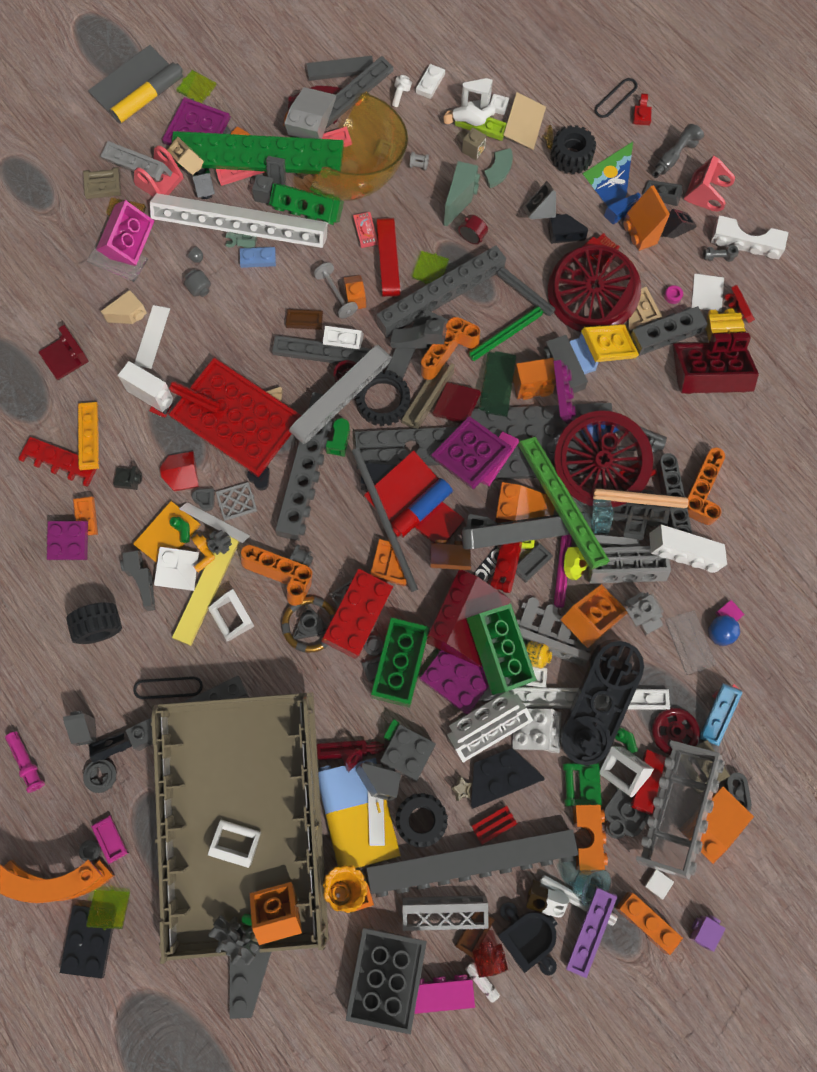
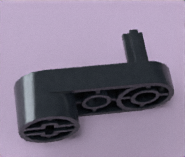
(580, 722)

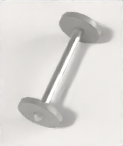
(324, 271)

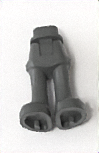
(689, 137)

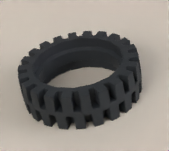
(385, 418)

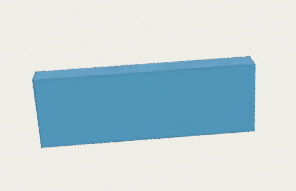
(720, 714)

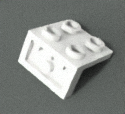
(541, 733)

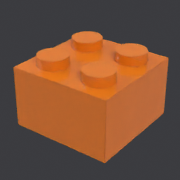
(534, 378)
(275, 913)

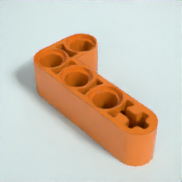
(458, 332)
(705, 483)
(255, 558)

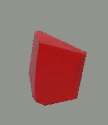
(180, 471)

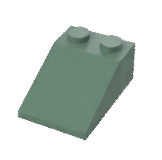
(462, 190)

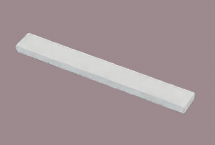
(563, 698)

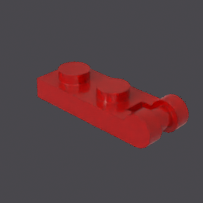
(506, 566)

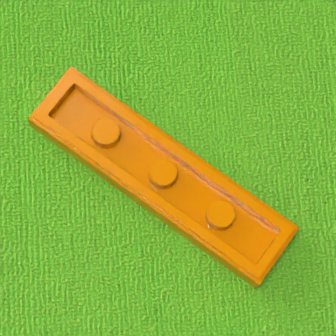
(88, 436)

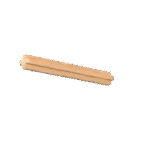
(640, 498)

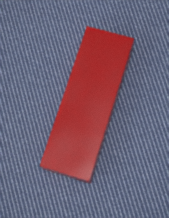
(645, 795)

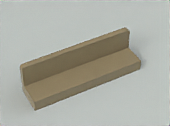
(427, 398)

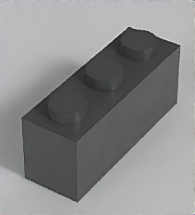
(562, 350)

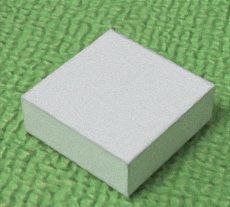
(500, 103)
(541, 676)
(658, 884)

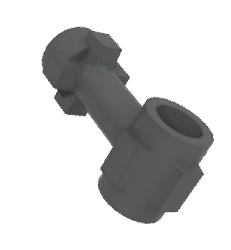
(729, 254)

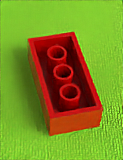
(357, 614)

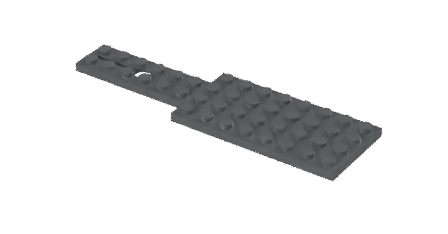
(520, 423)

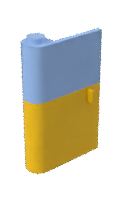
(348, 818)

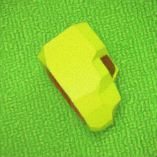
(574, 563)

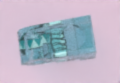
(602, 516)

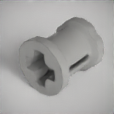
(414, 157)

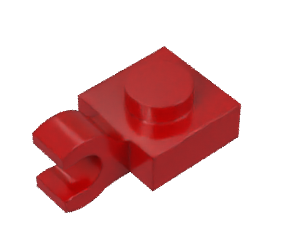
(642, 113)

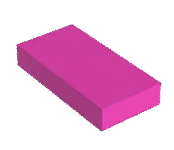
(109, 839)

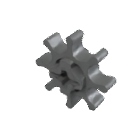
(234, 940)

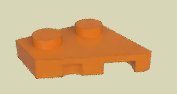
(385, 564)

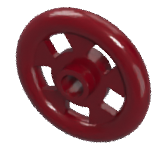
(681, 715)

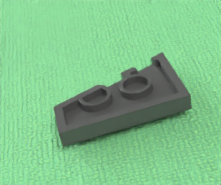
(246, 984)

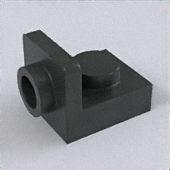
(127, 478)

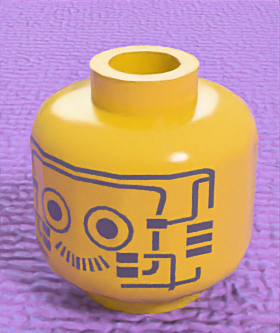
(538, 654)

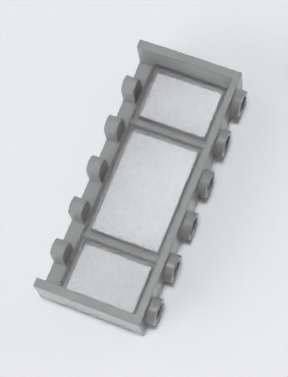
(681, 810)

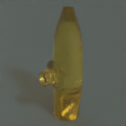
(549, 137)

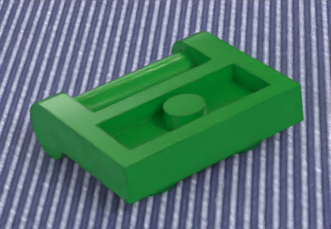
(588, 784)

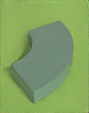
(500, 168)

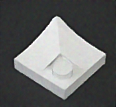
(176, 568)

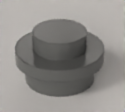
(374, 645)

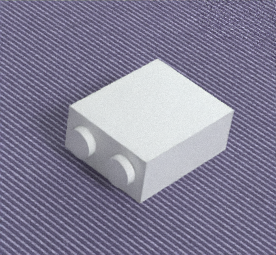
(145, 386)

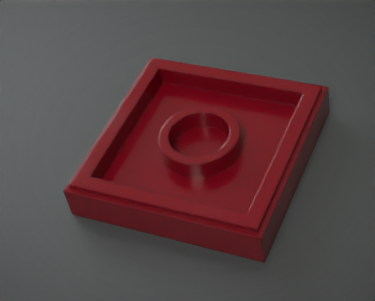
(456, 402)

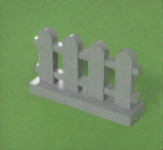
(563, 646)

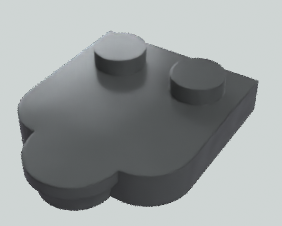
(623, 818)

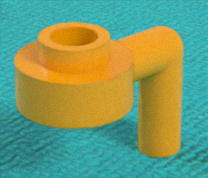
(201, 543)

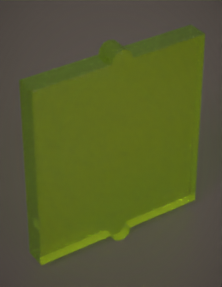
(196, 86)
(430, 267)
(108, 909)

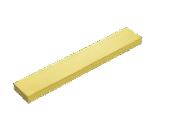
(203, 596)

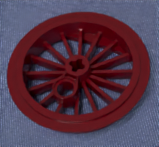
(626, 303)
(614, 420)

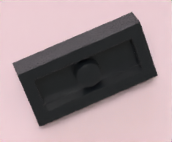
(108, 746)

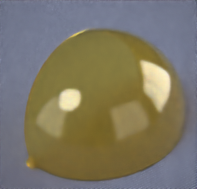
(372, 159)

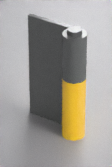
(135, 84)

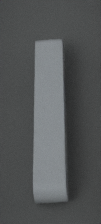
(340, 394)

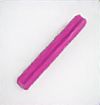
(561, 580)

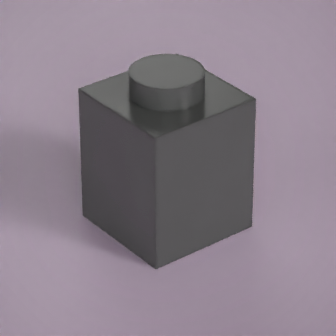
(262, 189)

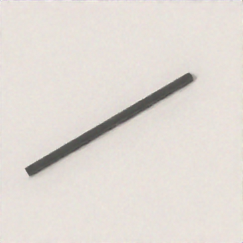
(384, 519)

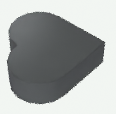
(204, 498)

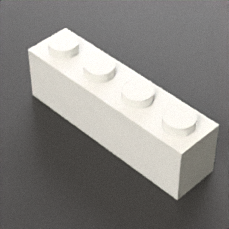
(687, 548)

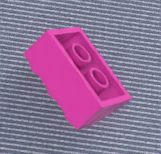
(125, 234)

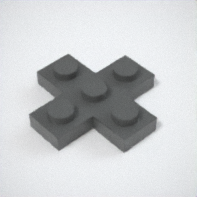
(639, 516)

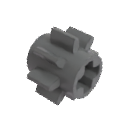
(219, 542)

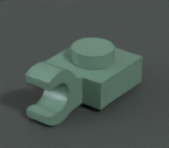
(245, 241)

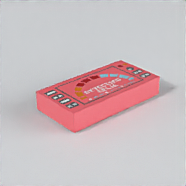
(365, 230)

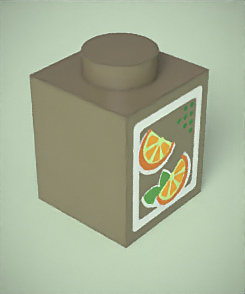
(474, 144)

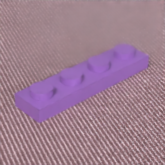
(591, 932)

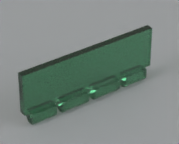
(497, 383)

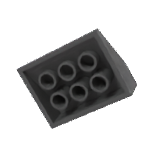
(386, 980)

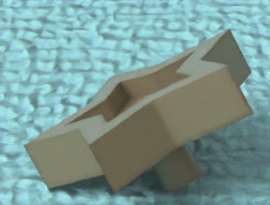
(461, 789)

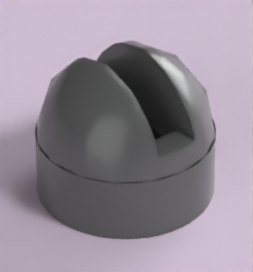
(195, 255)

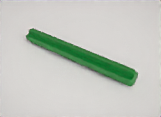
(505, 333)

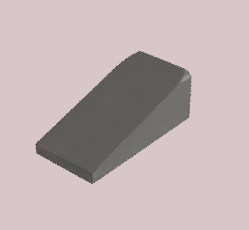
(668, 192)

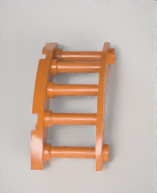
(26, 887)

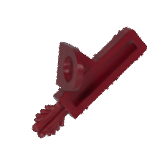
(350, 751)

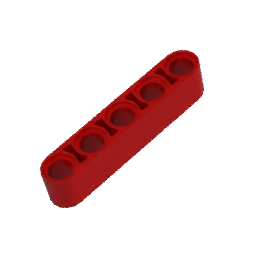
(388, 257)

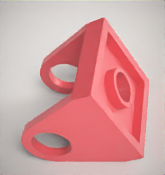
(168, 183)
(701, 191)

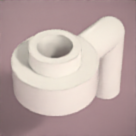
(402, 84)

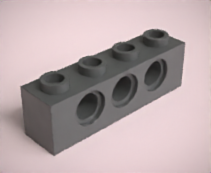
(690, 316)

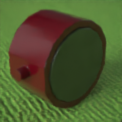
(473, 229)

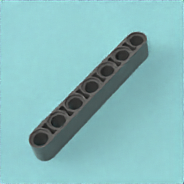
(513, 531)

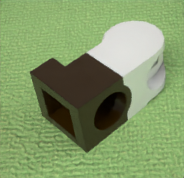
(546, 900)

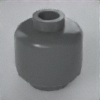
(197, 283)

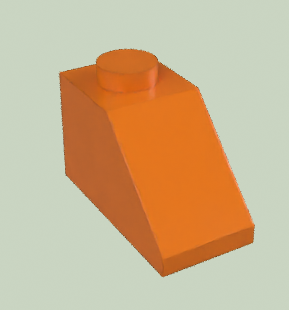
(355, 290)

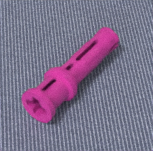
(27, 770)

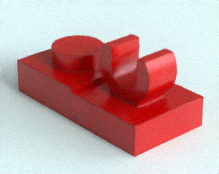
(740, 300)

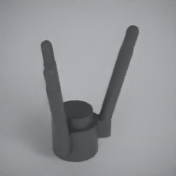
(656, 440)

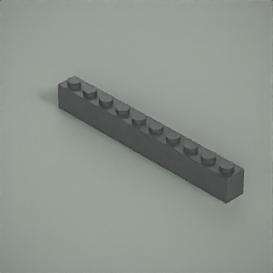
(472, 861)

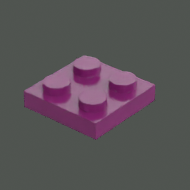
(67, 540)

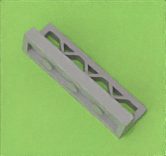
(131, 160)
(443, 905)

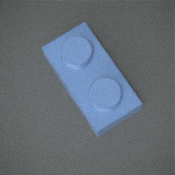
(257, 257)

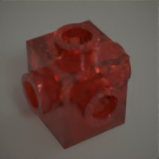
(490, 959)

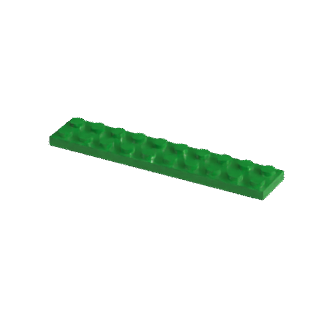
(251, 151)

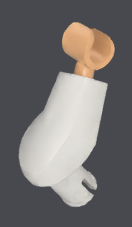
(469, 114)

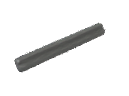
(525, 291)

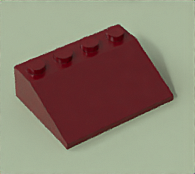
(717, 372)
(466, 598)

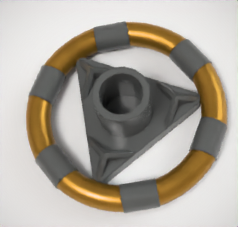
(308, 625)

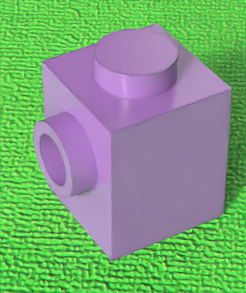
(707, 932)

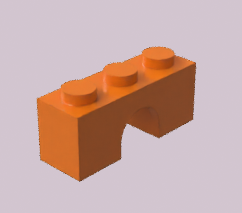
(591, 819)
(649, 922)

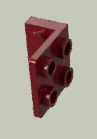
(63, 355)

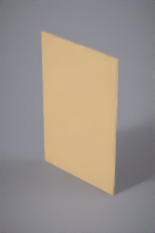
(524, 121)

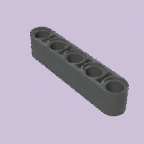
(673, 490)

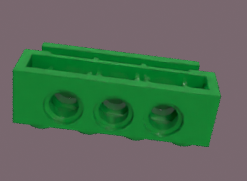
(279, 196)

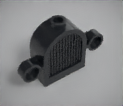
(529, 938)

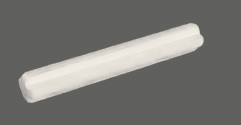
(555, 886)

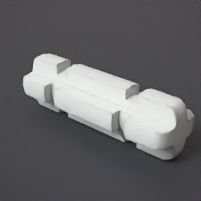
(483, 983)

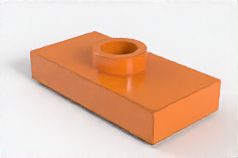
(85, 511)

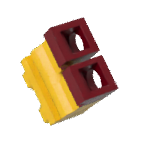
(726, 329)

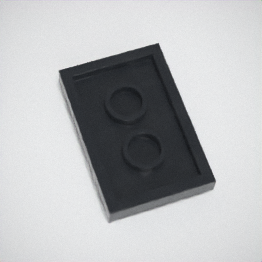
(85, 947)

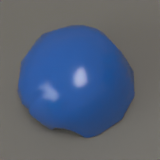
(724, 630)

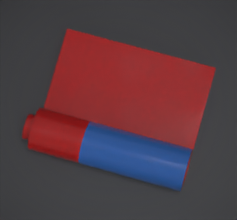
(410, 493)

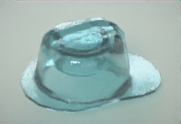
(586, 883)

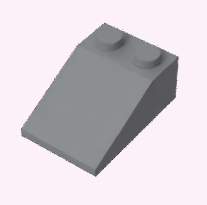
(309, 114)

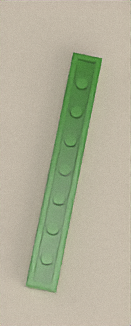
(563, 503)

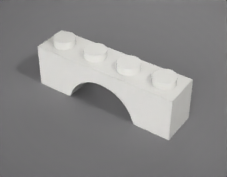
(727, 233)

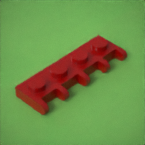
(57, 458)

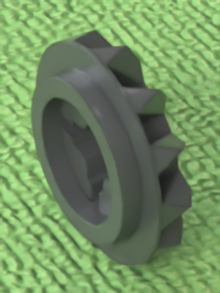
(92, 770)

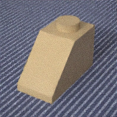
(185, 156)
(125, 310)

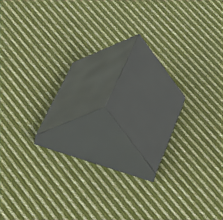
(542, 203)

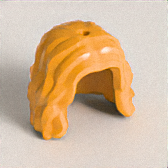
(348, 884)

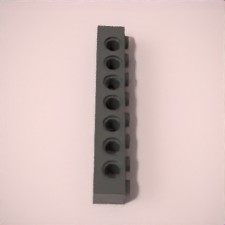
(441, 291)
(285, 527)

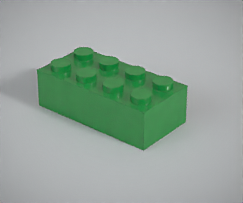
(501, 649)
(400, 662)

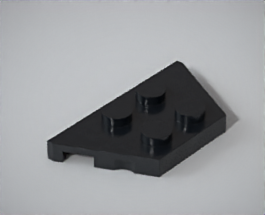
(501, 776)

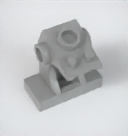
(645, 612)

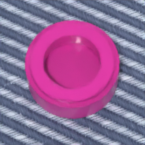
(673, 294)

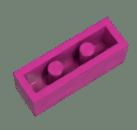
(445, 994)

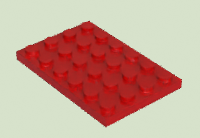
(248, 424)

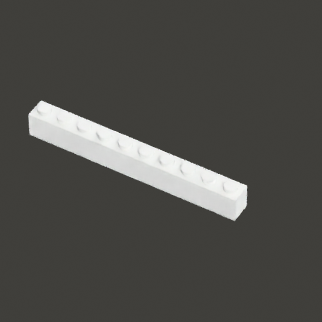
(238, 220)

